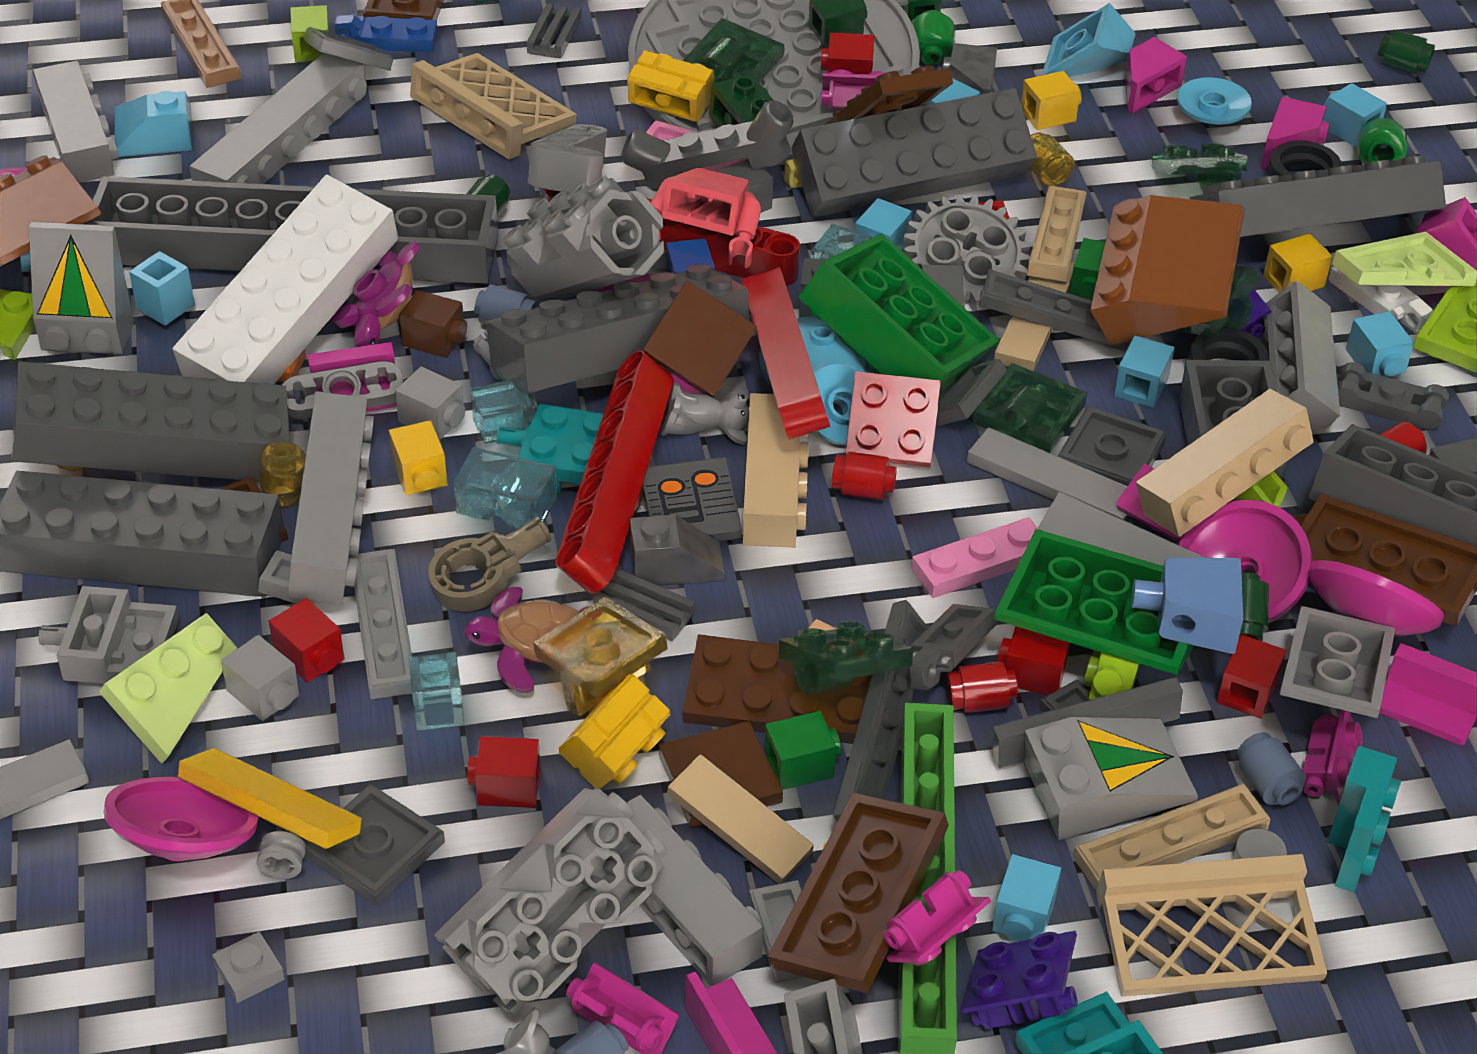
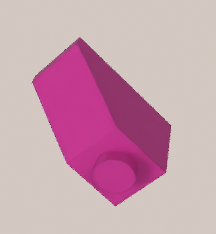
(1152, 73)
(1295, 122)
(1454, 228)

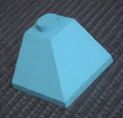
(1091, 44)
(154, 124)

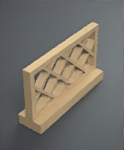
(484, 115)
(1202, 884)

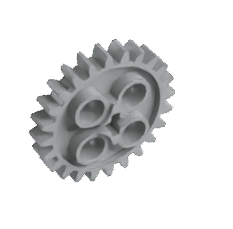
(969, 245)

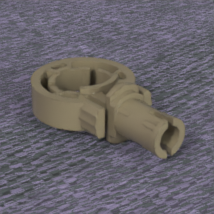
(492, 553)

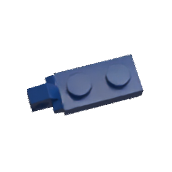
(390, 33)

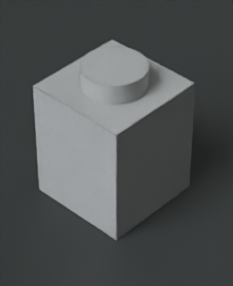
(430, 397)
(260, 677)

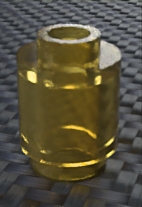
(1053, 161)
(282, 471)

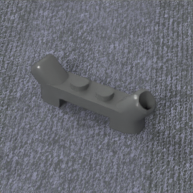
(760, 141)

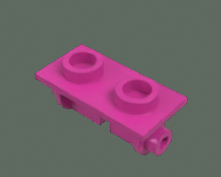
(843, 85)
(1331, 754)
(920, 934)
(615, 1001)

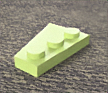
(1404, 261)
(169, 685)

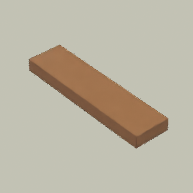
(201, 42)

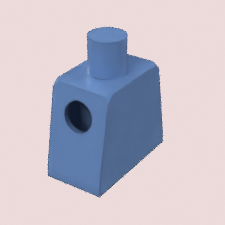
(1196, 601)

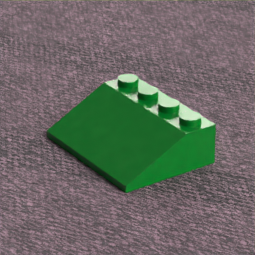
(896, 314)
(1086, 599)

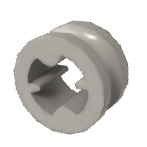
(281, 855)

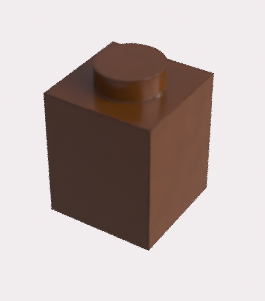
(432, 324)

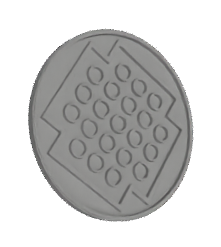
(797, 78)

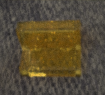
(598, 652)

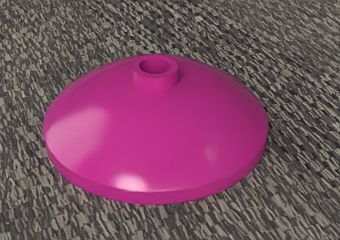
(1266, 543)
(1373, 598)
(176, 819)

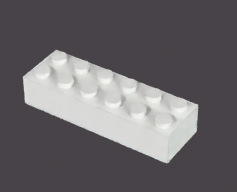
(289, 287)

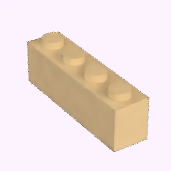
(1224, 462)
(773, 478)

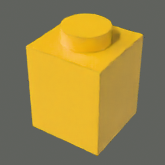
(1050, 100)
(1298, 260)
(418, 457)

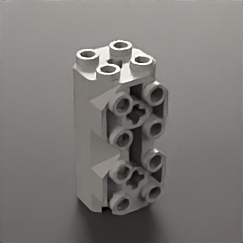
(584, 241)
(552, 899)

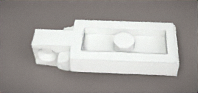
(1397, 299)

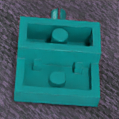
(558, 439)
(1361, 815)
(1089, 1028)

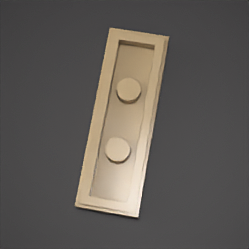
(740, 819)

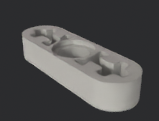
(370, 372)

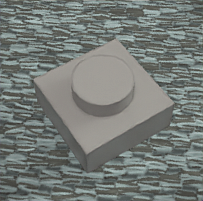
(276, 577)
(248, 967)

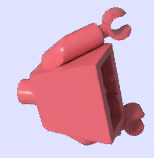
(712, 203)

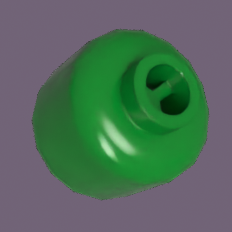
(935, 36)
(1381, 141)

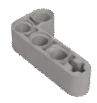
(568, 158)

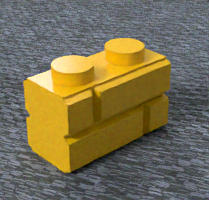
(670, 85)
(615, 732)

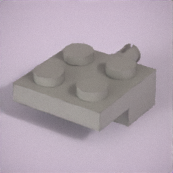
(108, 634)

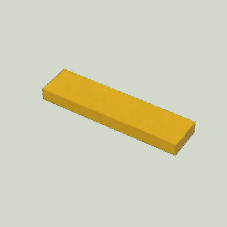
(270, 798)

